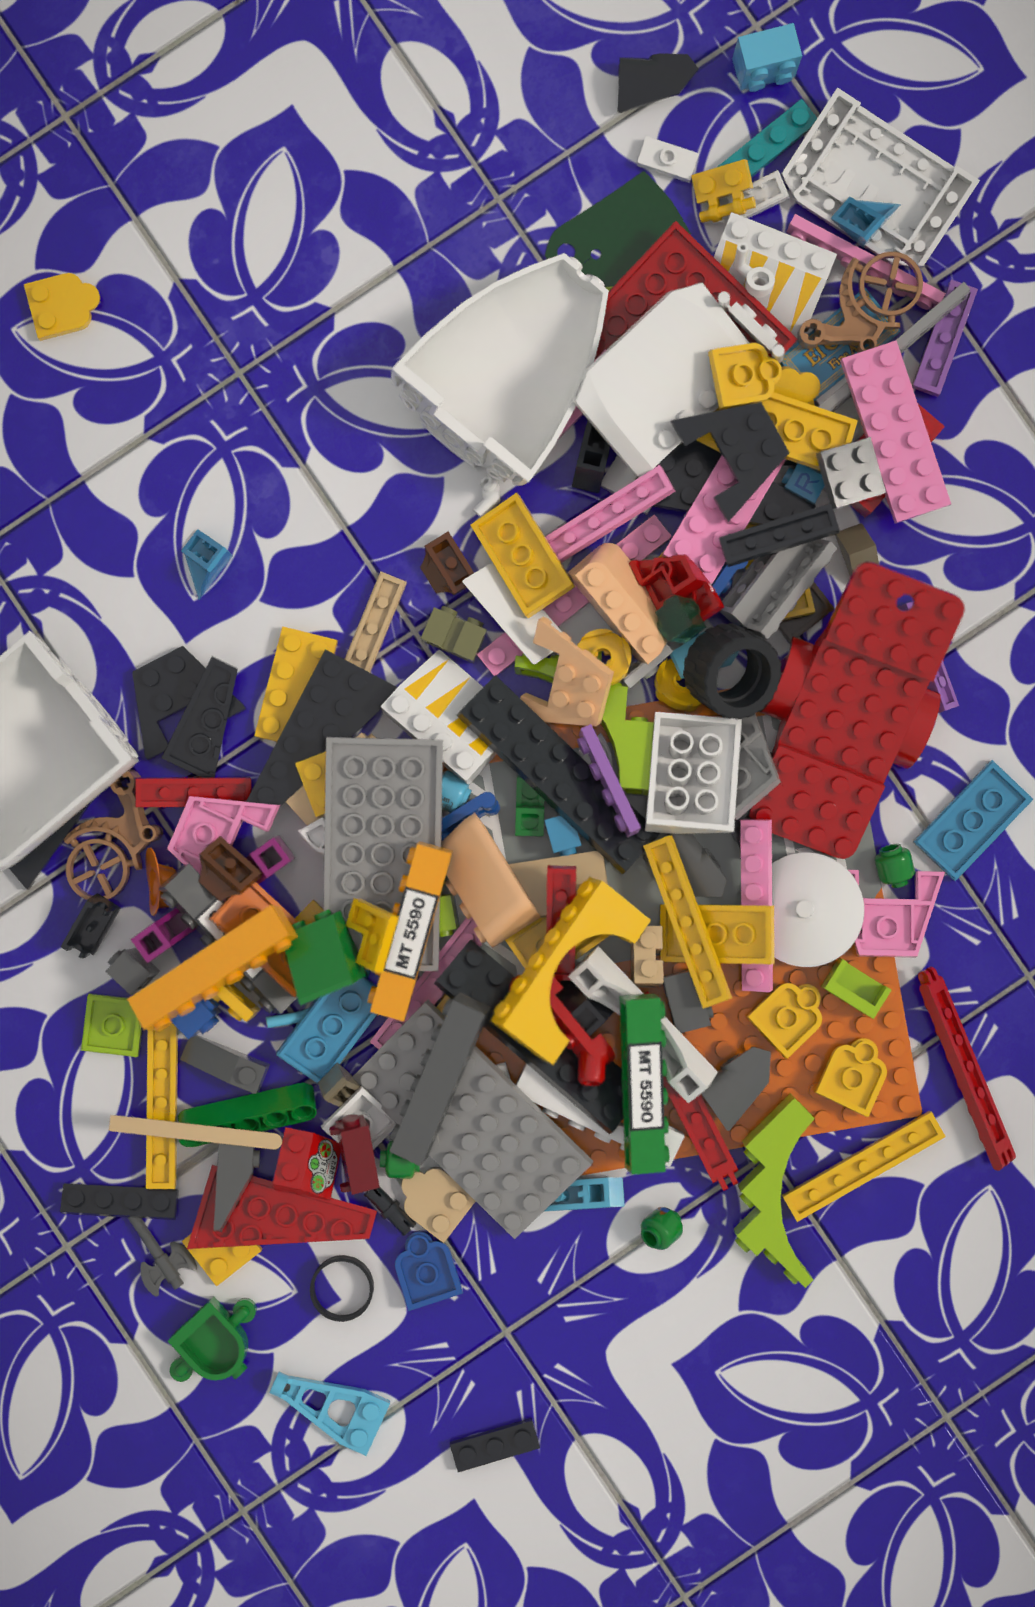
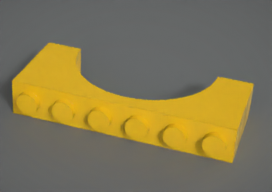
(527, 1008)

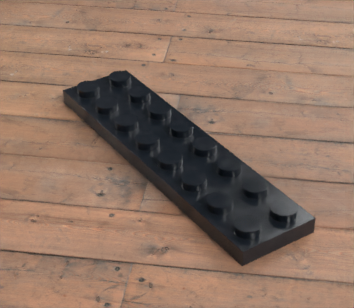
(552, 771)
(487, 981)

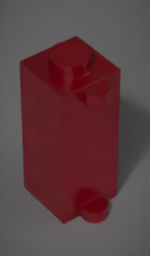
(356, 1154)

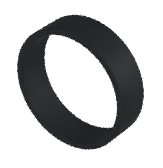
(335, 1317)

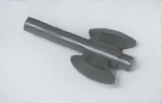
(166, 1266)

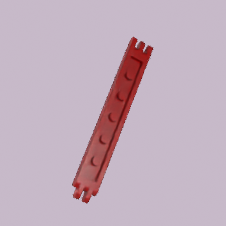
(966, 1068)
(704, 1136)

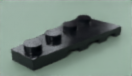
(202, 726)

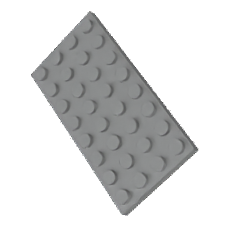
(377, 807)
(492, 1134)

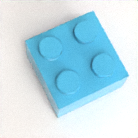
(767, 57)

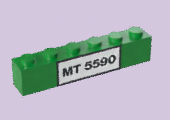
(643, 1083)

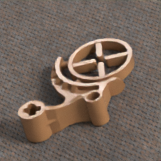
(857, 325)
(130, 829)

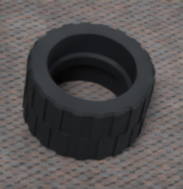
(756, 685)

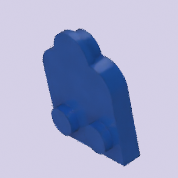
(426, 1271)

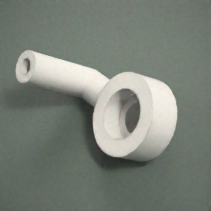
(753, 276)

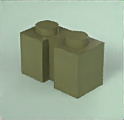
(453, 634)

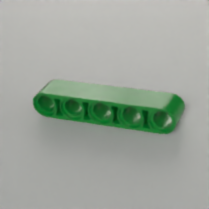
(255, 1111)

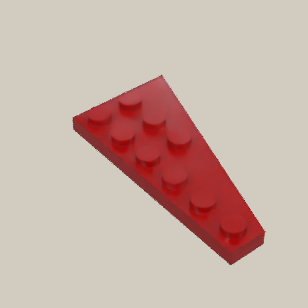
(278, 1217)

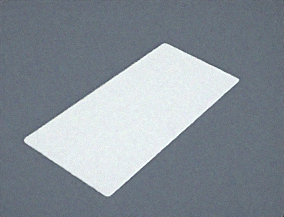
(498, 600)

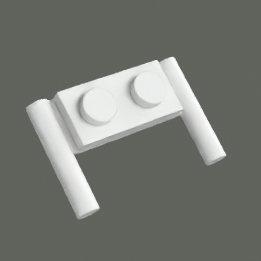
(745, 318)

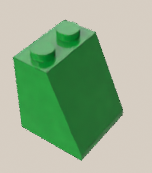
(323, 957)

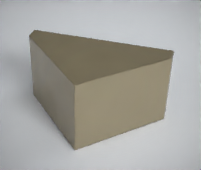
(856, 547)
(337, 1085)

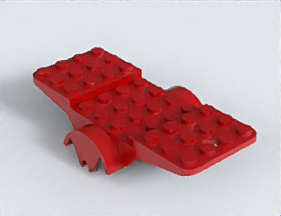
(855, 707)

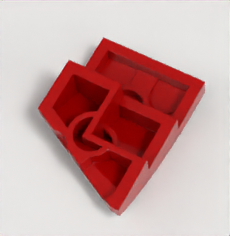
(677, 577)

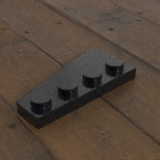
(36, 861)

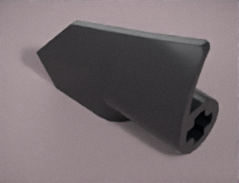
(652, 78)

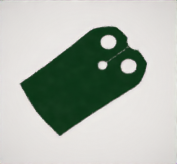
(619, 227)

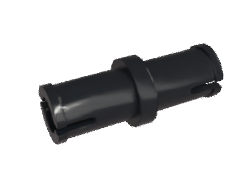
(390, 1209)

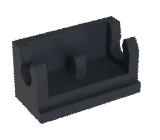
(91, 925)

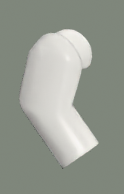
(490, 495)

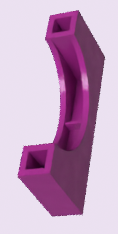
(171, 929)

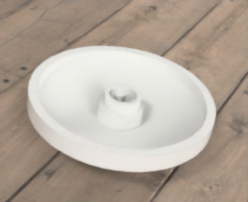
(814, 909)

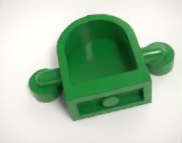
(213, 1342)

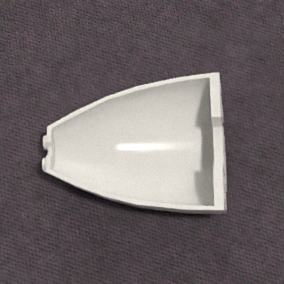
(506, 367)

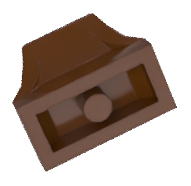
(445, 565)
(226, 870)

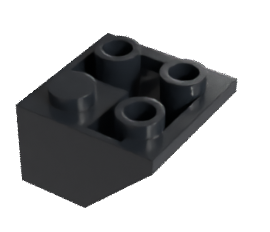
(586, 1011)

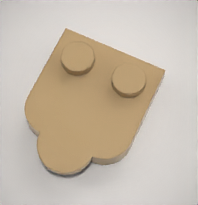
(436, 1201)

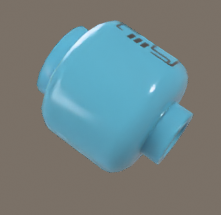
(454, 792)

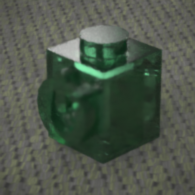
(679, 619)

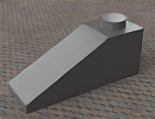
(225, 1063)
(234, 1173)

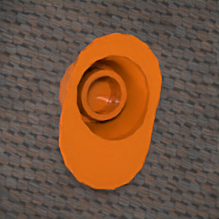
(156, 876)

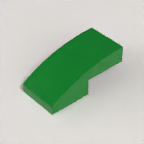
(528, 810)

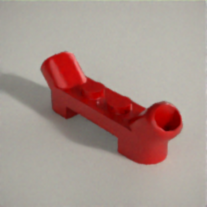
(592, 1053)

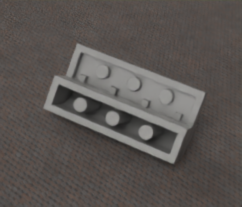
(774, 585)

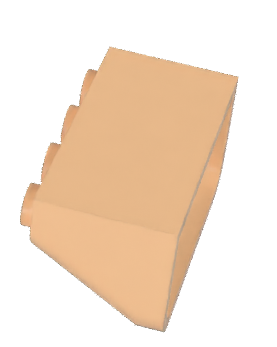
(620, 600)
(486, 883)

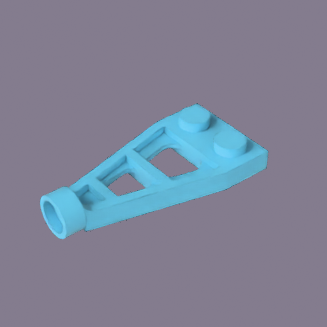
(365, 1420)

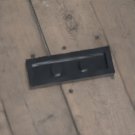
(494, 1445)

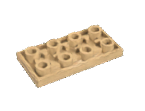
(534, 874)

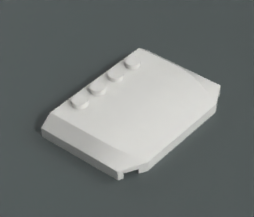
(869, 160)
(657, 376)

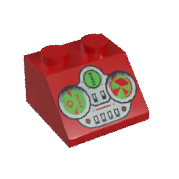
(307, 1164)

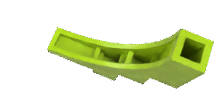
(629, 738)
(763, 1227)

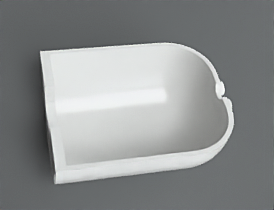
(53, 747)

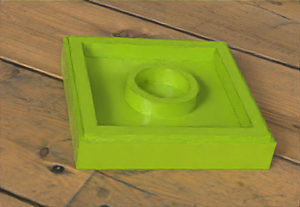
(111, 1026)

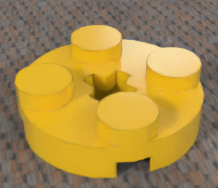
(611, 645)
(670, 691)

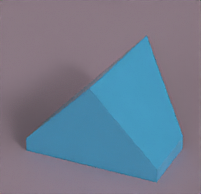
(863, 218)
(205, 560)

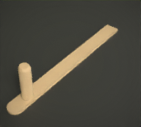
(194, 1132)

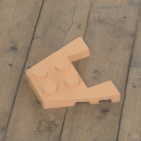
(578, 685)

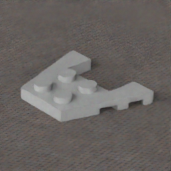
(755, 769)

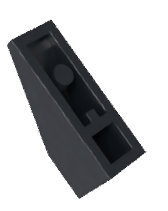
(591, 461)

